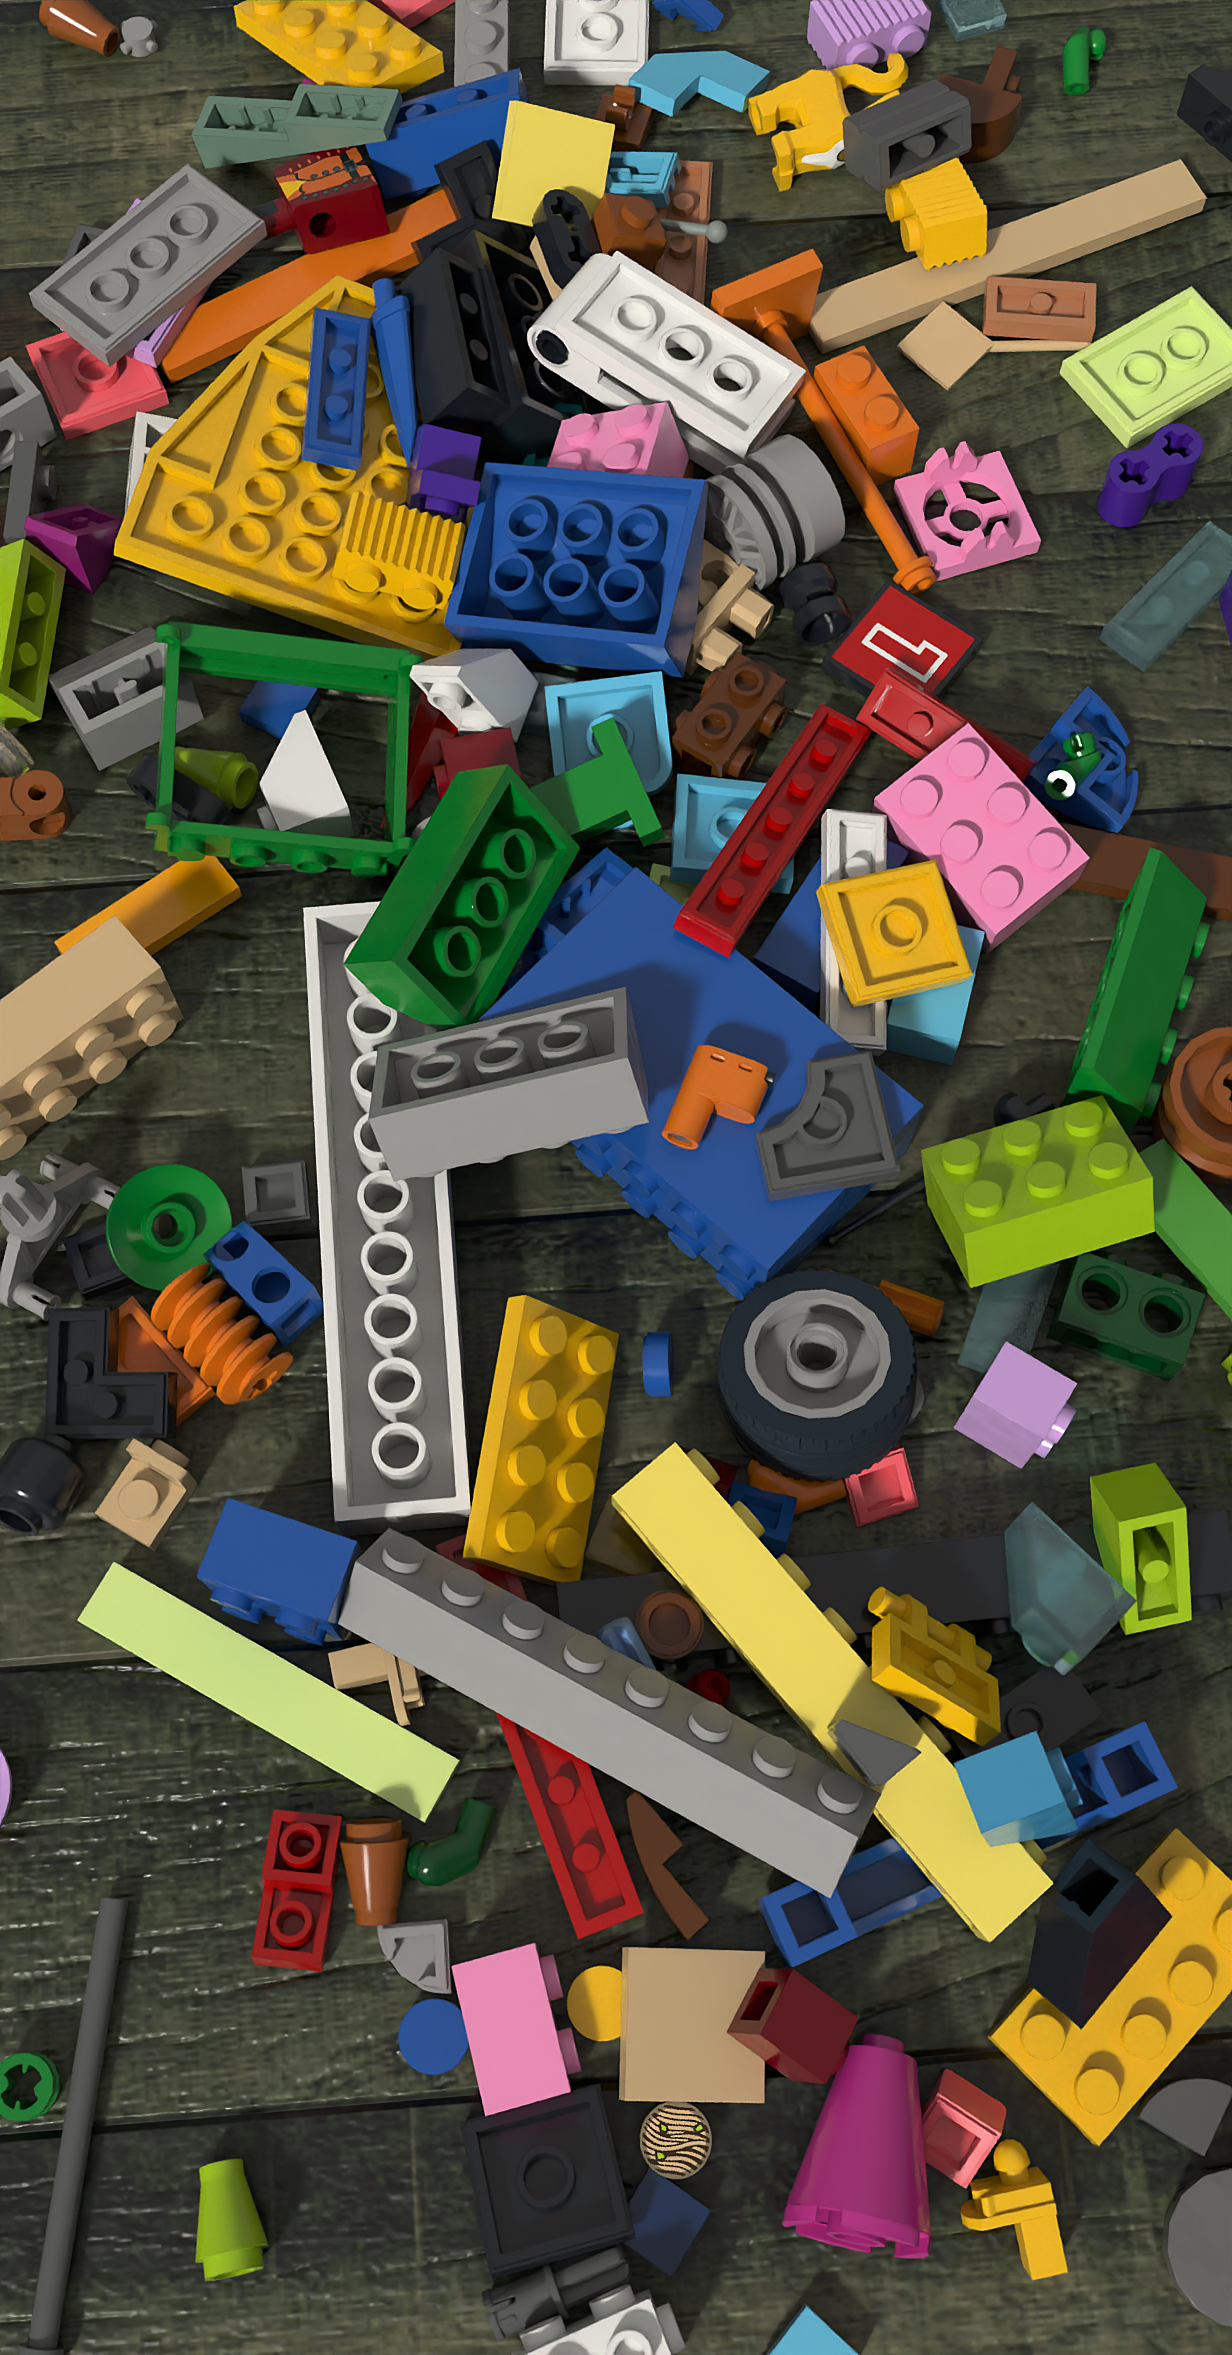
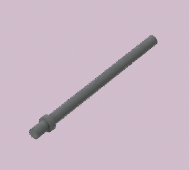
(76, 2131)

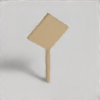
(950, 345)

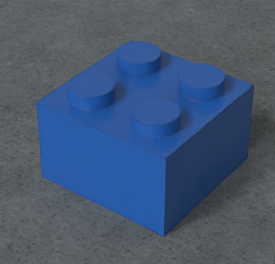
(280, 1570)

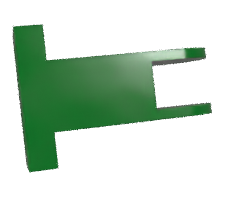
(601, 793)

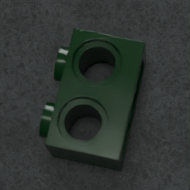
(1122, 1330)

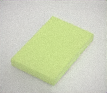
(1154, 367)

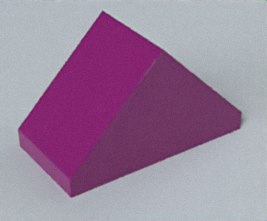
(78, 540)

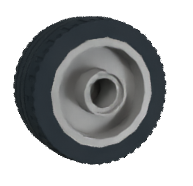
(817, 1375)

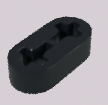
(564, 234)
(189, 799)

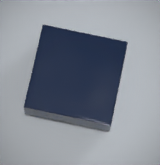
(664, 2221)

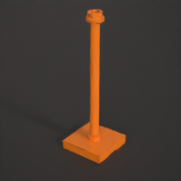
(776, 309)

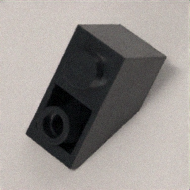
(1091, 1932)

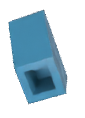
(1020, 1791)

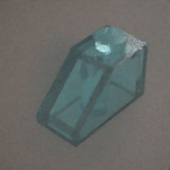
(1058, 1592)

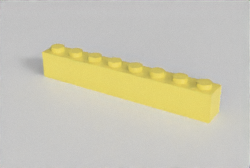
(821, 1679)

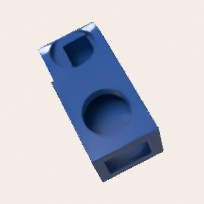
(266, 1282)

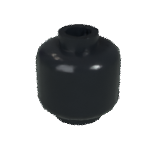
(39, 1483)

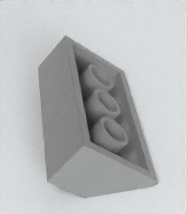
(509, 1085)

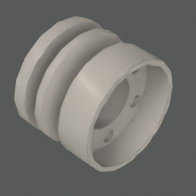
(774, 510)

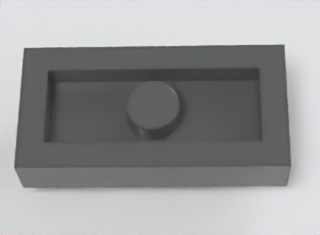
(29, 489)

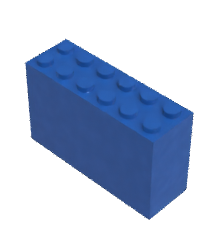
(687, 999)

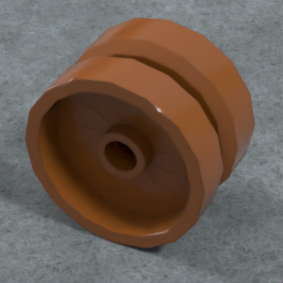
(1197, 1106)

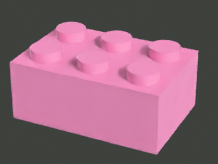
(987, 832)

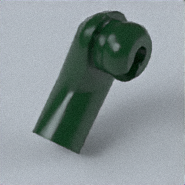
(456, 1853)

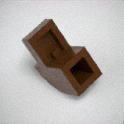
(993, 106)

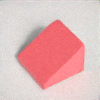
(882, 1489)
(960, 2127)

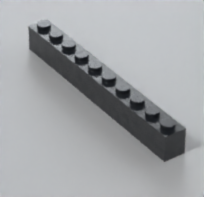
(955, 1579)

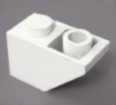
(478, 689)

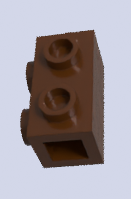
(729, 720)

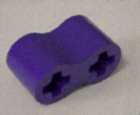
(1149, 475)

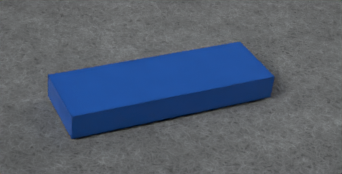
(336, 389)

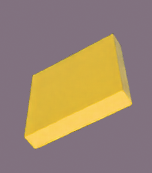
(893, 933)

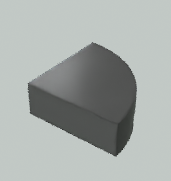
(1187, 2111)

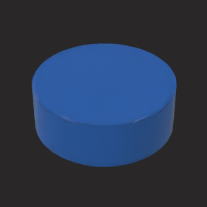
(658, 1364)
(433, 2036)

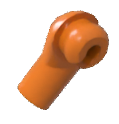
(808, 1494)

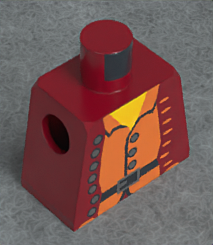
(325, 201)

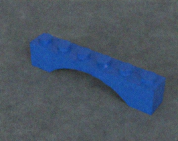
(888, 1883)

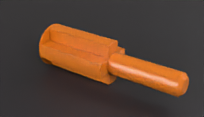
(920, 1310)

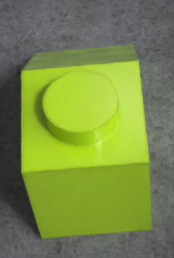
(1144, 1544)

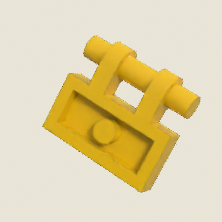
(934, 1666)

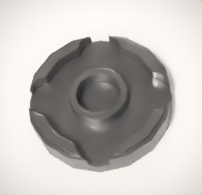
(1200, 2243)

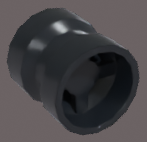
(816, 607)

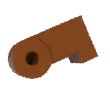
(33, 807)

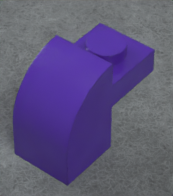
(443, 473)

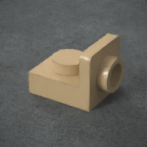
(148, 1493)

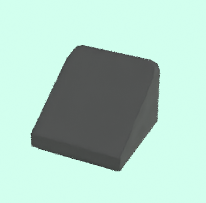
(870, 1753)

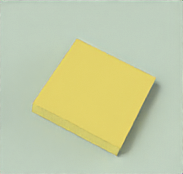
(546, 153)

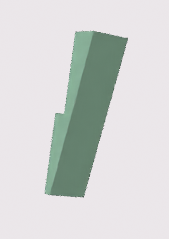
(314, 121)

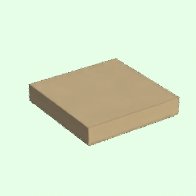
(677, 2024)

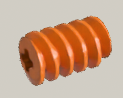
(216, 1339)

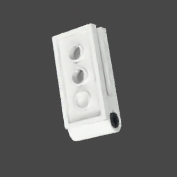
(648, 343)

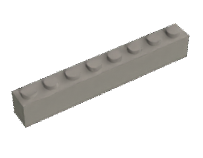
(609, 1710)

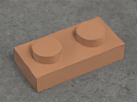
(1039, 309)

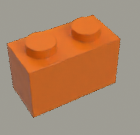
(869, 413)

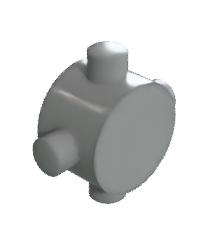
(139, 36)

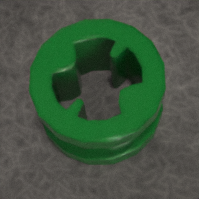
(46, 2090)

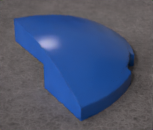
(1107, 793)

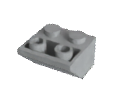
(118, 697)

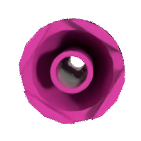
(867, 2158)

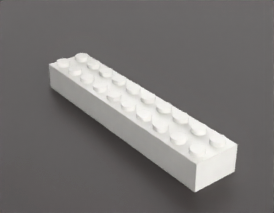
(384, 1269)

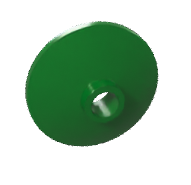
(197, 1215)

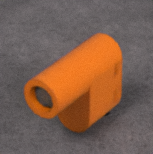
(718, 1085)

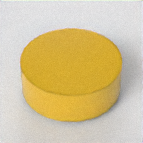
(596, 2003)

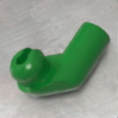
(1077, 51)
(1071, 772)

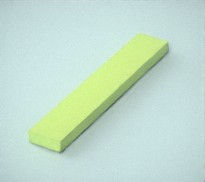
(270, 1692)

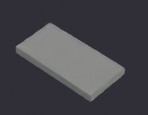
(148, 264)

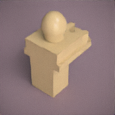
(371, 1665)

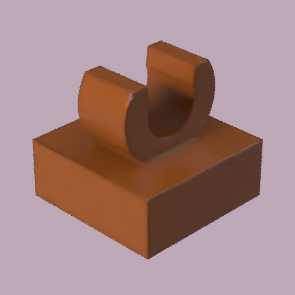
(630, 119)

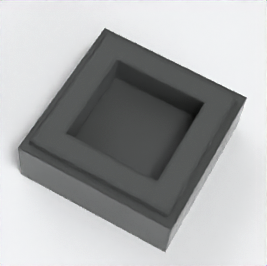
(277, 1196)

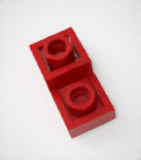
(297, 1890)

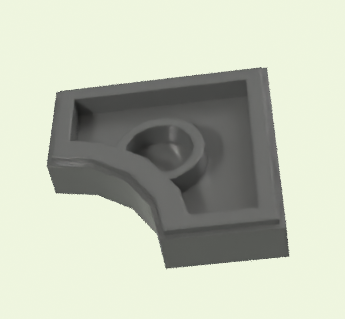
(834, 1135)

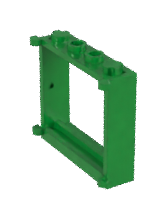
(292, 662)

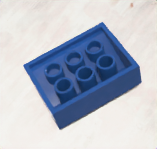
(582, 568)

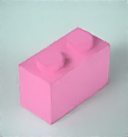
(514, 2028)

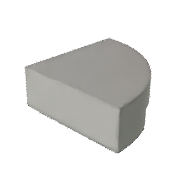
(420, 1953)

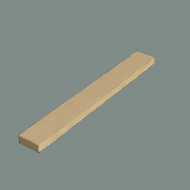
(1012, 251)

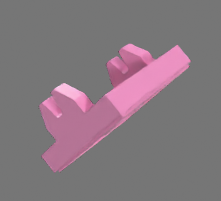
(976, 550)

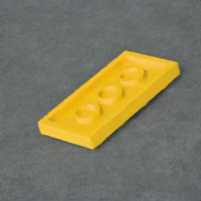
(341, 42)
(541, 1443)
(1152, 2011)

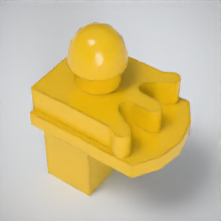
(1021, 2199)

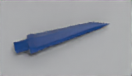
(394, 352)

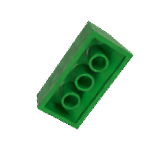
(464, 901)
(1138, 991)

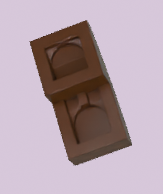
(654, 1847)

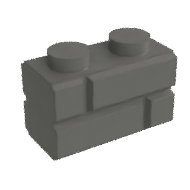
(907, 134)

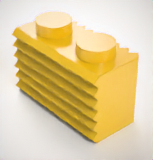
(939, 215)
(398, 551)

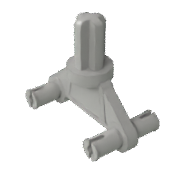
(35, 1218)

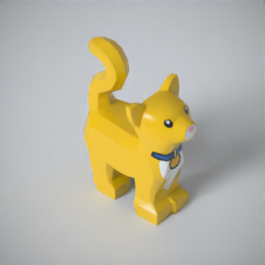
(817, 110)

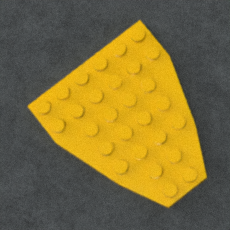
(252, 520)

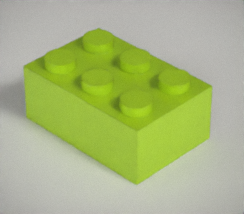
(1038, 1191)

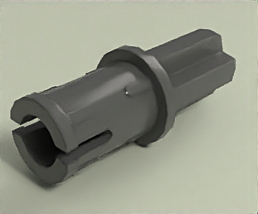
(555, 2289)

